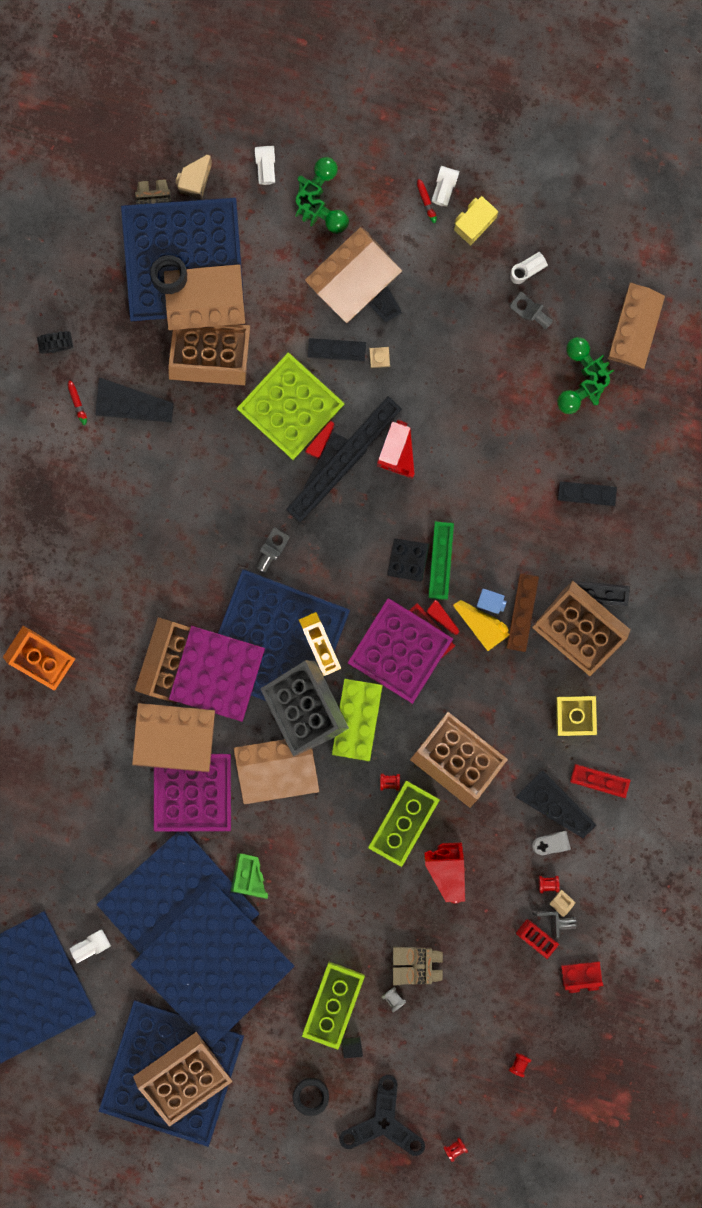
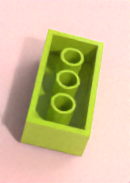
(360, 710)
(403, 823)
(333, 1005)

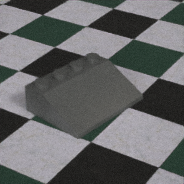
(304, 707)

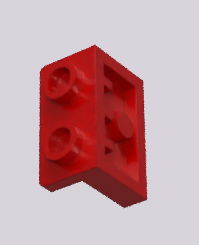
(582, 976)

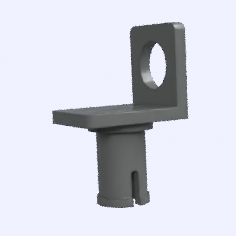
(532, 311)
(270, 550)
(558, 923)

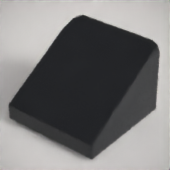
(352, 1047)

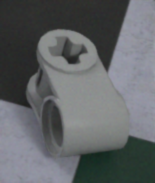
(554, 842)

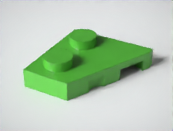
(247, 877)

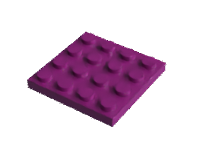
(400, 650)
(217, 673)
(194, 798)

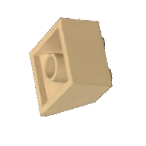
(194, 177)

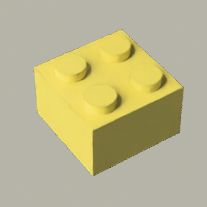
(475, 220)
(576, 716)

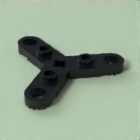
(394, 1131)

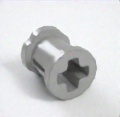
(393, 999)

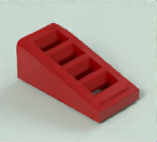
(318, 444)
(439, 614)
(526, 926)

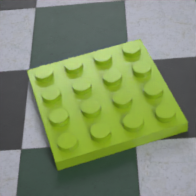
(290, 406)

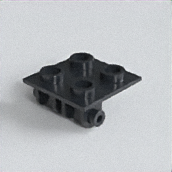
(408, 559)

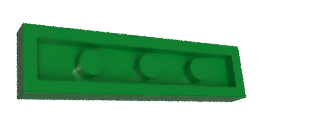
(441, 560)

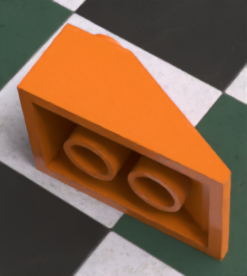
(38, 658)

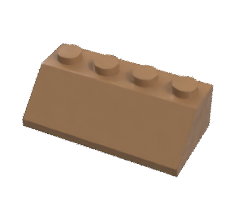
(636, 326)
(162, 659)

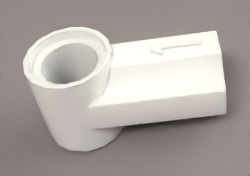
(265, 159)
(446, 181)
(528, 267)
(93, 944)

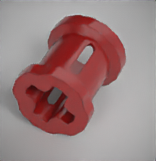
(389, 782)
(549, 884)
(519, 1065)
(455, 1149)

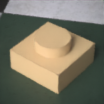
(379, 357)
(562, 903)

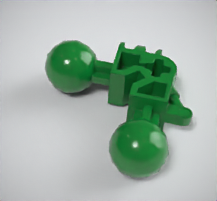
(336, 220)
(570, 401)

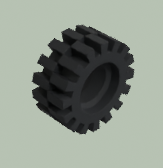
(55, 342)

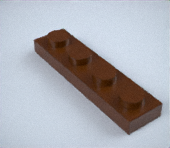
(522, 612)

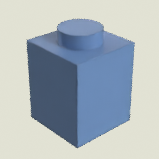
(491, 601)

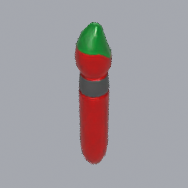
(426, 201)
(77, 403)

